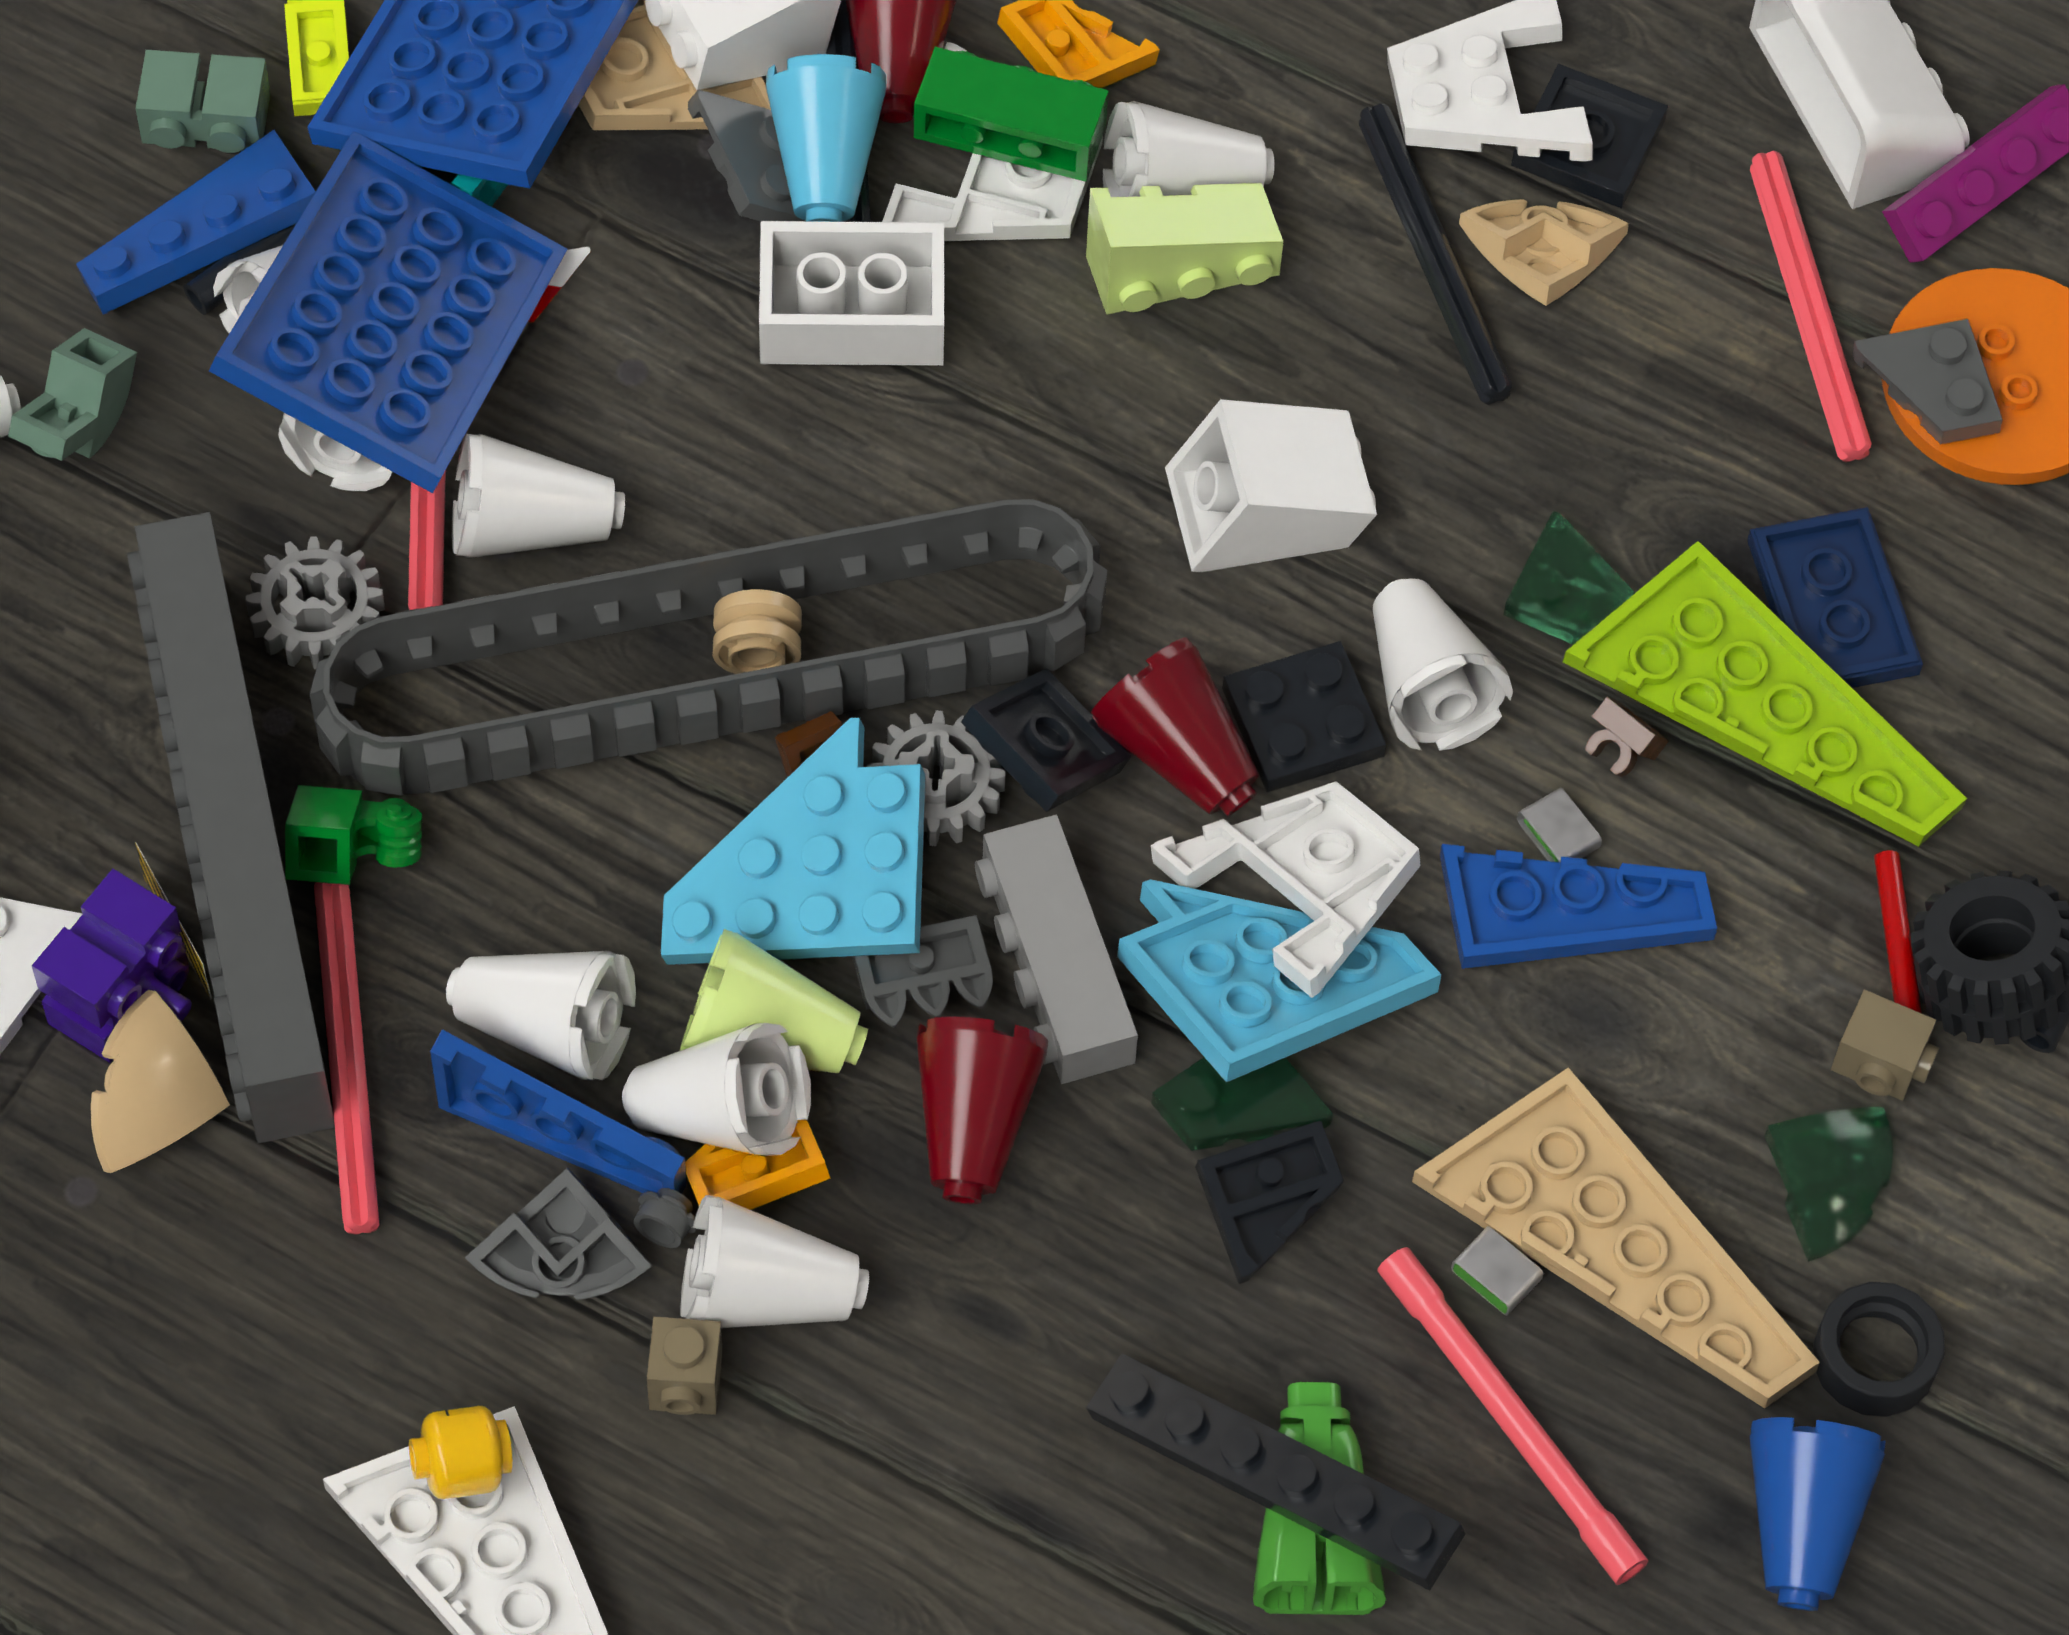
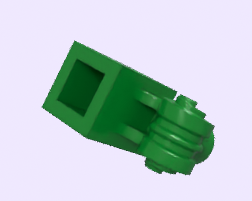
(335, 827)

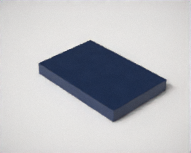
(1837, 594)

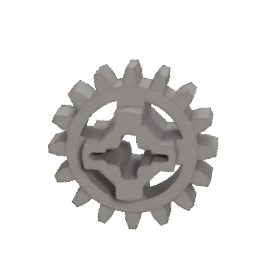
(315, 600)
(967, 771)

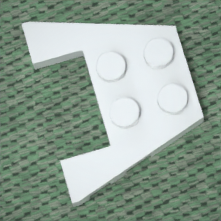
(1460, 91)
(996, 201)
(1319, 853)

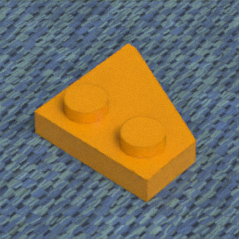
(1073, 42)
(757, 1179)

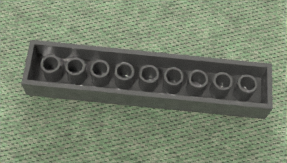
(228, 831)

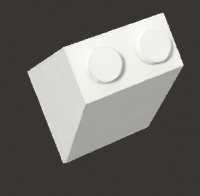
(741, 38)
(1269, 484)

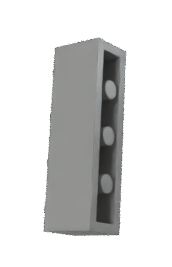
(1057, 949)

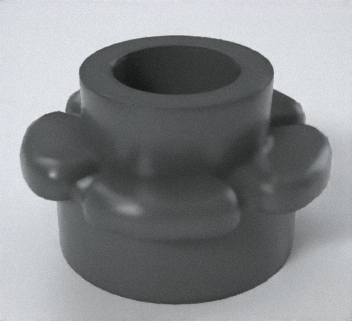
(664, 1217)

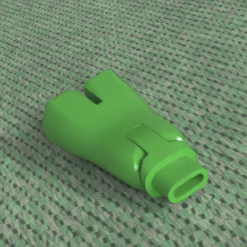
(1295, 1565)

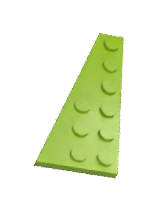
(1736, 673)

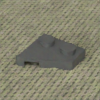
(746, 155)
(1936, 377)

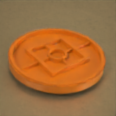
(2024, 346)

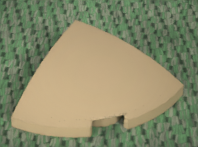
(1543, 246)
(153, 1087)

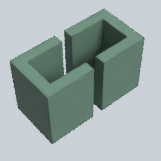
(177, 113)

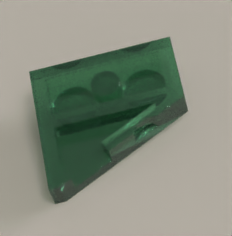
(1565, 585)
(1249, 1108)

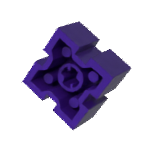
(110, 959)

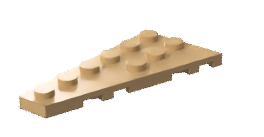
(1600, 1216)

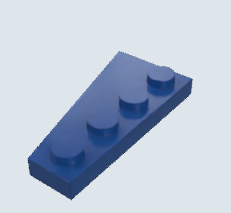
(213, 218)
(1542, 910)
(535, 1114)

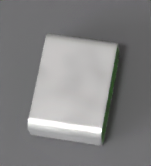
(1559, 827)
(1497, 1270)

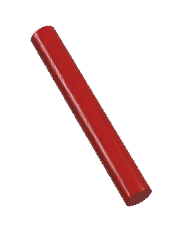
(1897, 929)

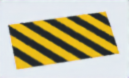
(190, 950)

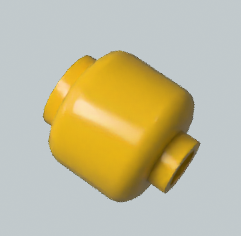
(461, 1452)

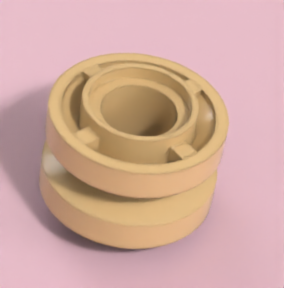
(756, 630)

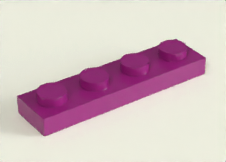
(1982, 175)

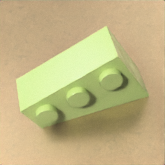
(1179, 244)

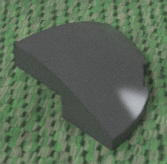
(560, 1246)

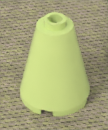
(754, 987)

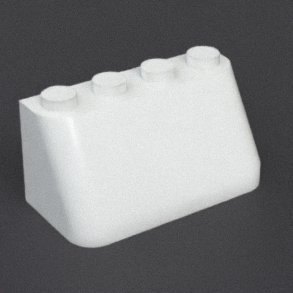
(1860, 92)

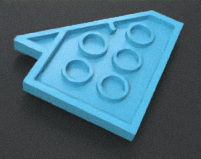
(814, 867)
(1219, 983)

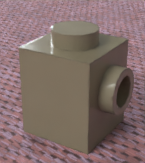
(1885, 1047)
(684, 1366)

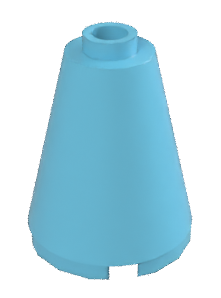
(825, 130)

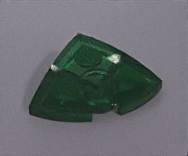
(1832, 1172)

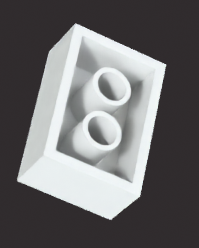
(851, 293)

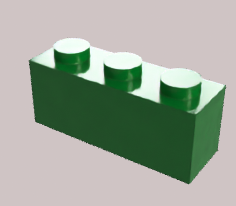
(1010, 113)

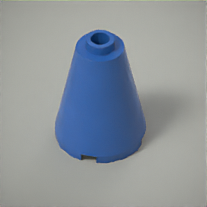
(1810, 1502)

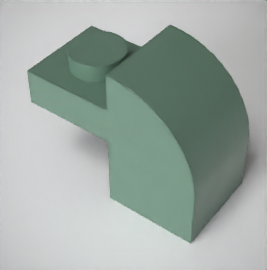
(81, 398)

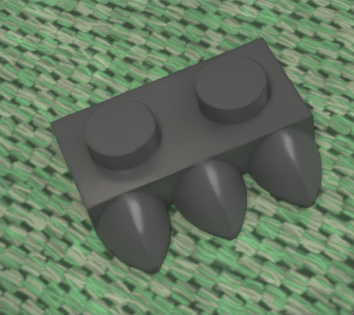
(948, 960)

